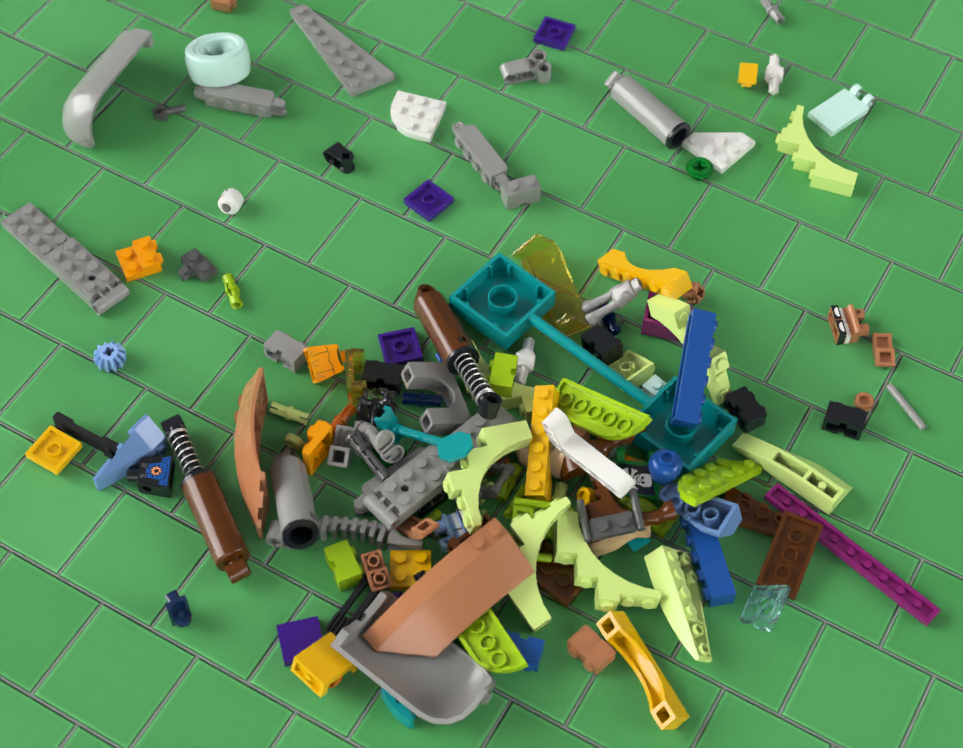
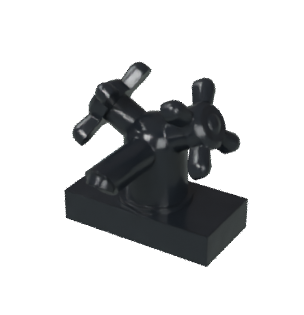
(369, 409)

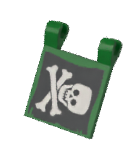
(639, 472)

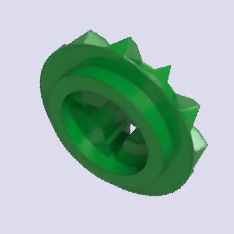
(703, 163)

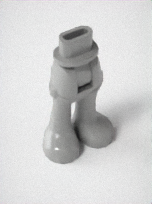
(620, 294)
(381, 441)

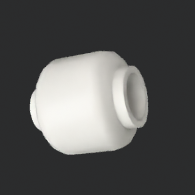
(230, 201)

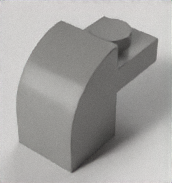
(341, 452)

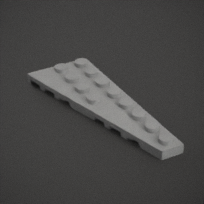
(348, 61)

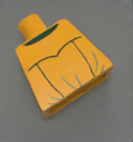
(324, 361)

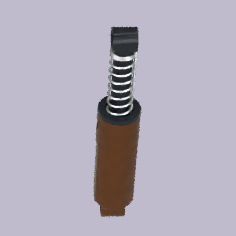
(455, 347)
(208, 505)

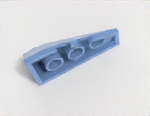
(144, 442)
(711, 517)

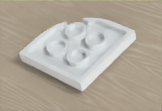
(416, 115)

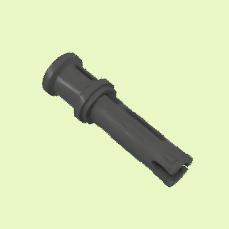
(363, 450)

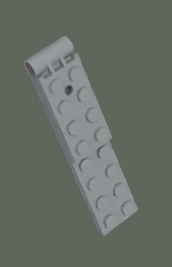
(66, 259)
(421, 477)

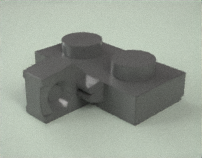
(196, 265)

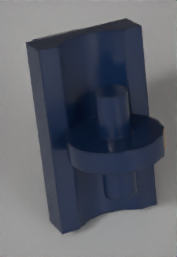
(178, 609)

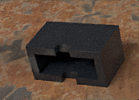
(602, 344)
(383, 375)
(746, 409)
(845, 420)

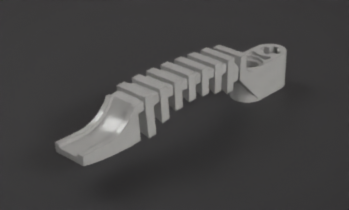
(334, 524)

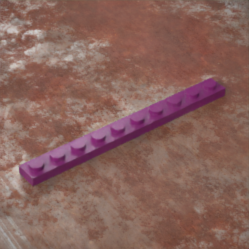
(857, 558)

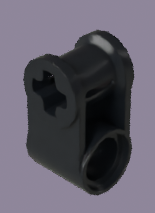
(340, 158)

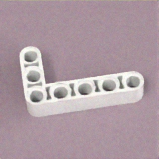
(584, 455)

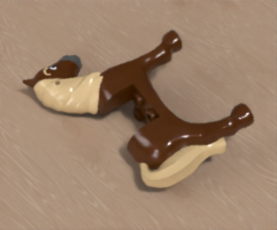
(566, 469)

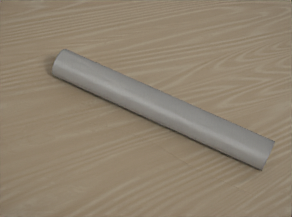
(906, 407)

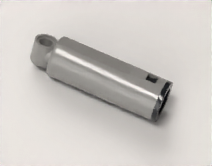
(648, 110)
(294, 501)

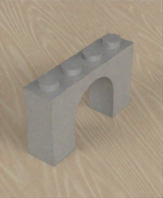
(437, 378)

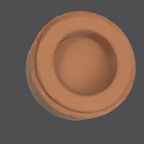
(864, 401)

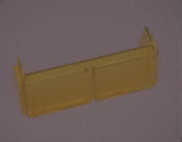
(546, 263)

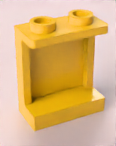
(321, 665)

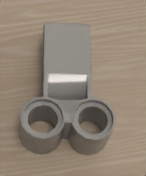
(527, 69)

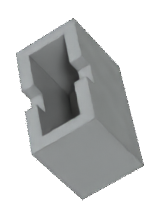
(520, 191)
(286, 349)

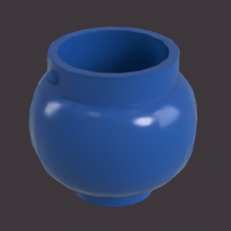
(664, 466)

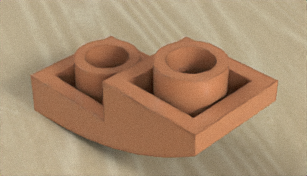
(376, 571)

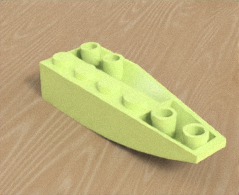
(796, 472)
(680, 598)

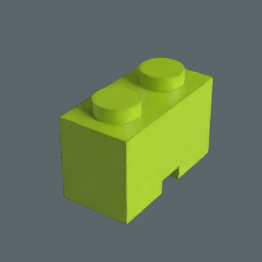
(503, 373)
(342, 561)

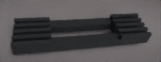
(67, 425)
(340, 620)

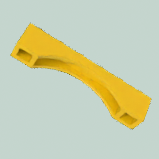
(667, 282)
(538, 475)
(662, 700)

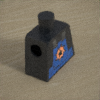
(154, 475)

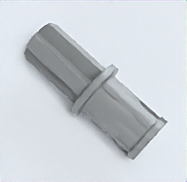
(772, 10)

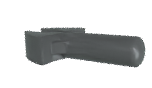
(160, 113)

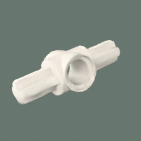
(774, 74)
(526, 361)

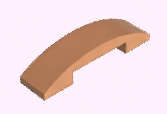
(417, 528)

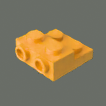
(140, 259)
(318, 445)

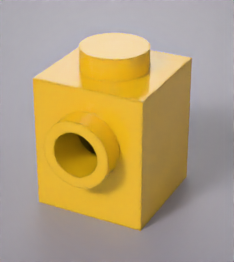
(747, 74)

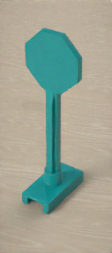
(449, 448)

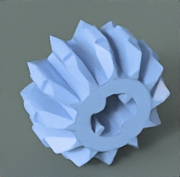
(110, 356)

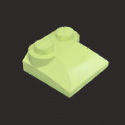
(634, 368)

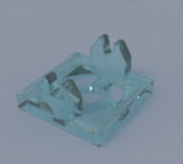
(776, 597)

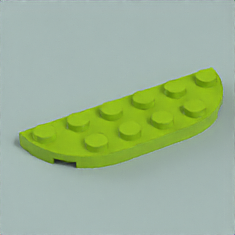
(599, 413)
(715, 479)
(492, 646)

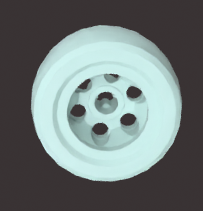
(218, 59)

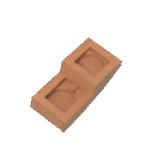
(882, 350)

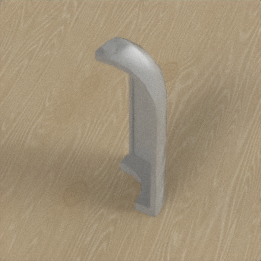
(84, 98)
(432, 688)

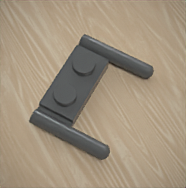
(614, 524)

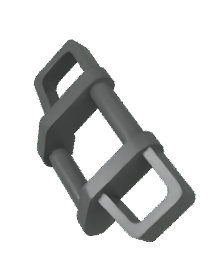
(503, 471)

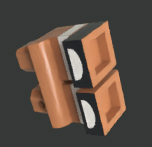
(845, 324)

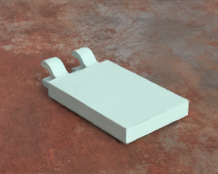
(841, 110)

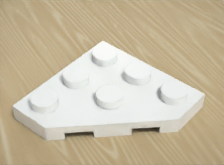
(719, 147)

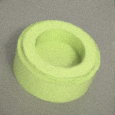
(293, 441)

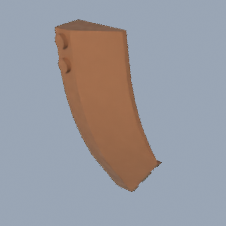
(248, 433)
(452, 594)

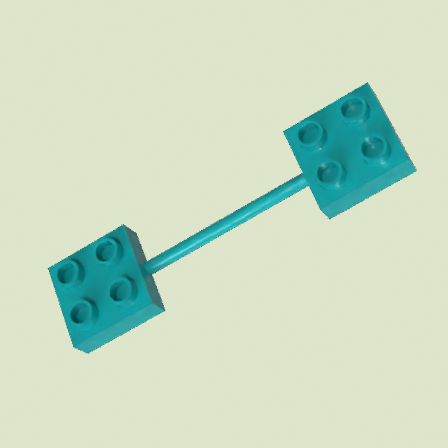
(508, 301)

